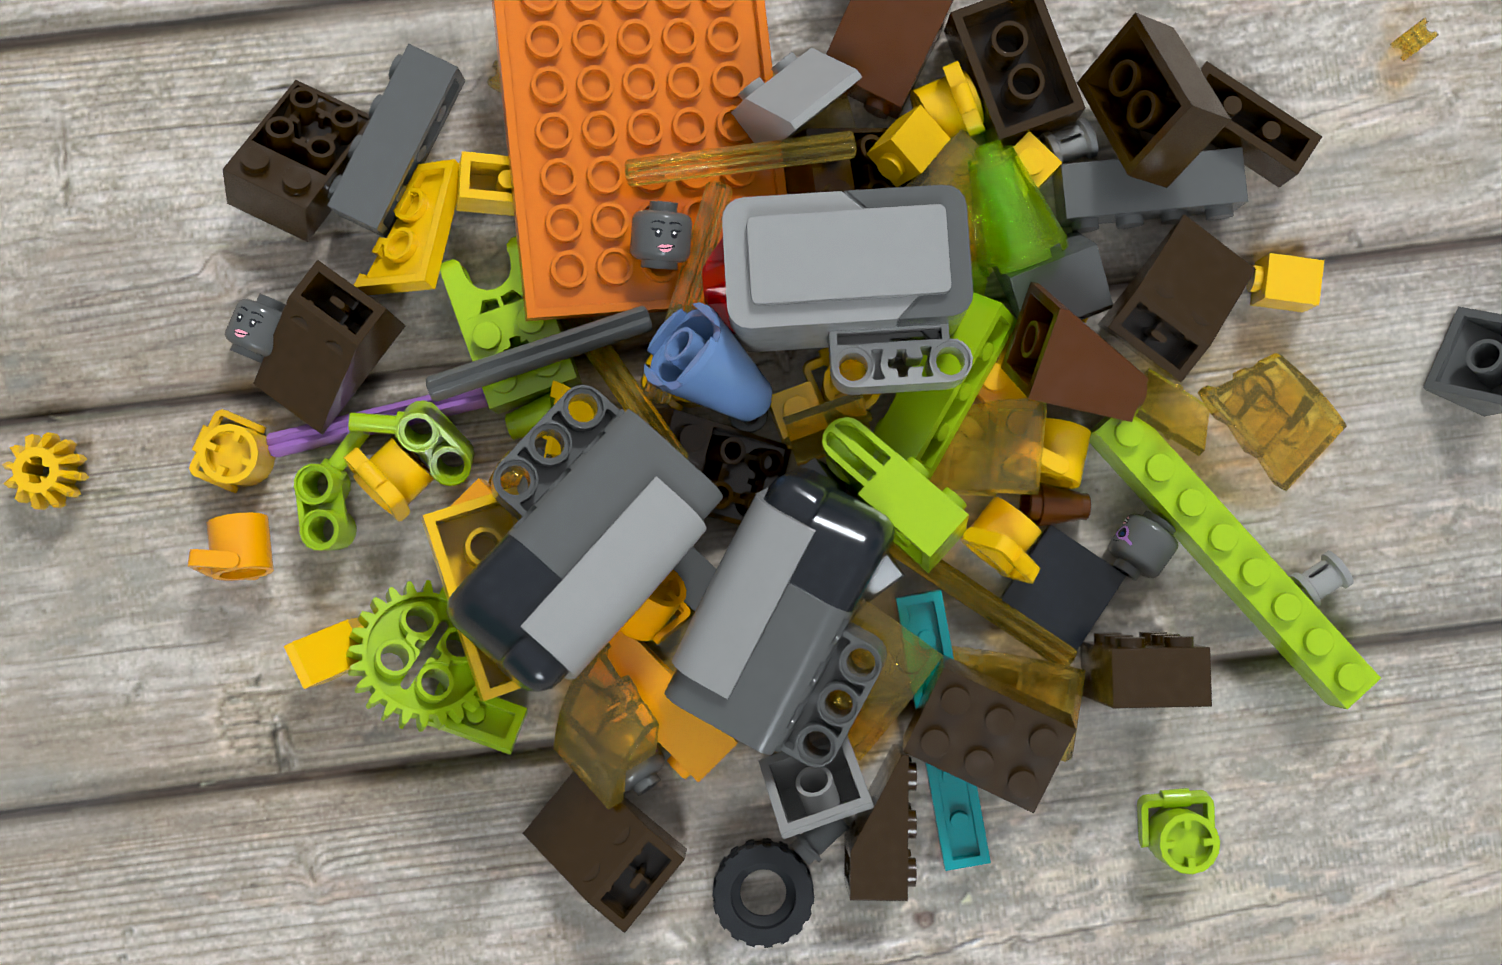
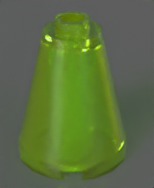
(1009, 212)

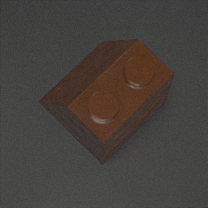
(888, 48)
(1069, 364)

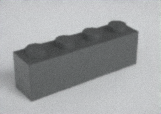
(396, 139)
(1104, 193)

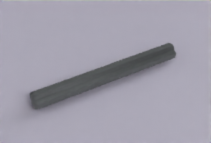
(538, 353)

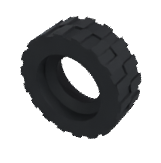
(769, 928)

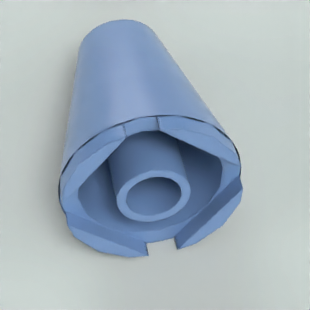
(707, 365)

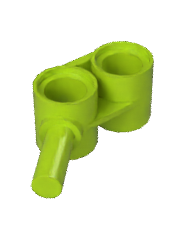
(429, 446)
(317, 508)

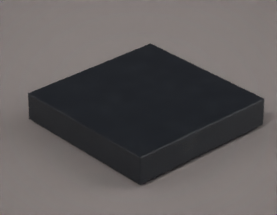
(1068, 589)

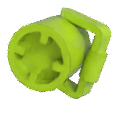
(1176, 833)

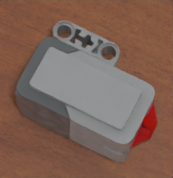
(849, 279)

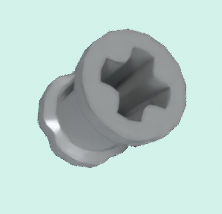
(1072, 142)
(1323, 578)

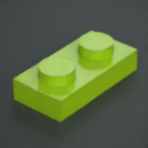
(493, 723)

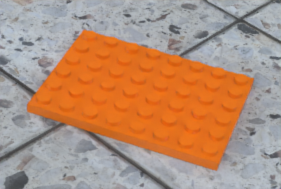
(605, 87)

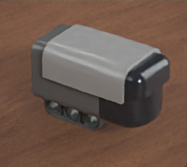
(587, 541)
(780, 617)

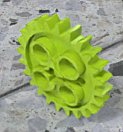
(389, 633)

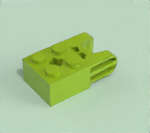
(497, 322)
(923, 516)

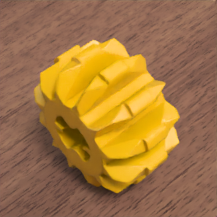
(29, 466)

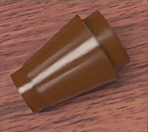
(1055, 505)

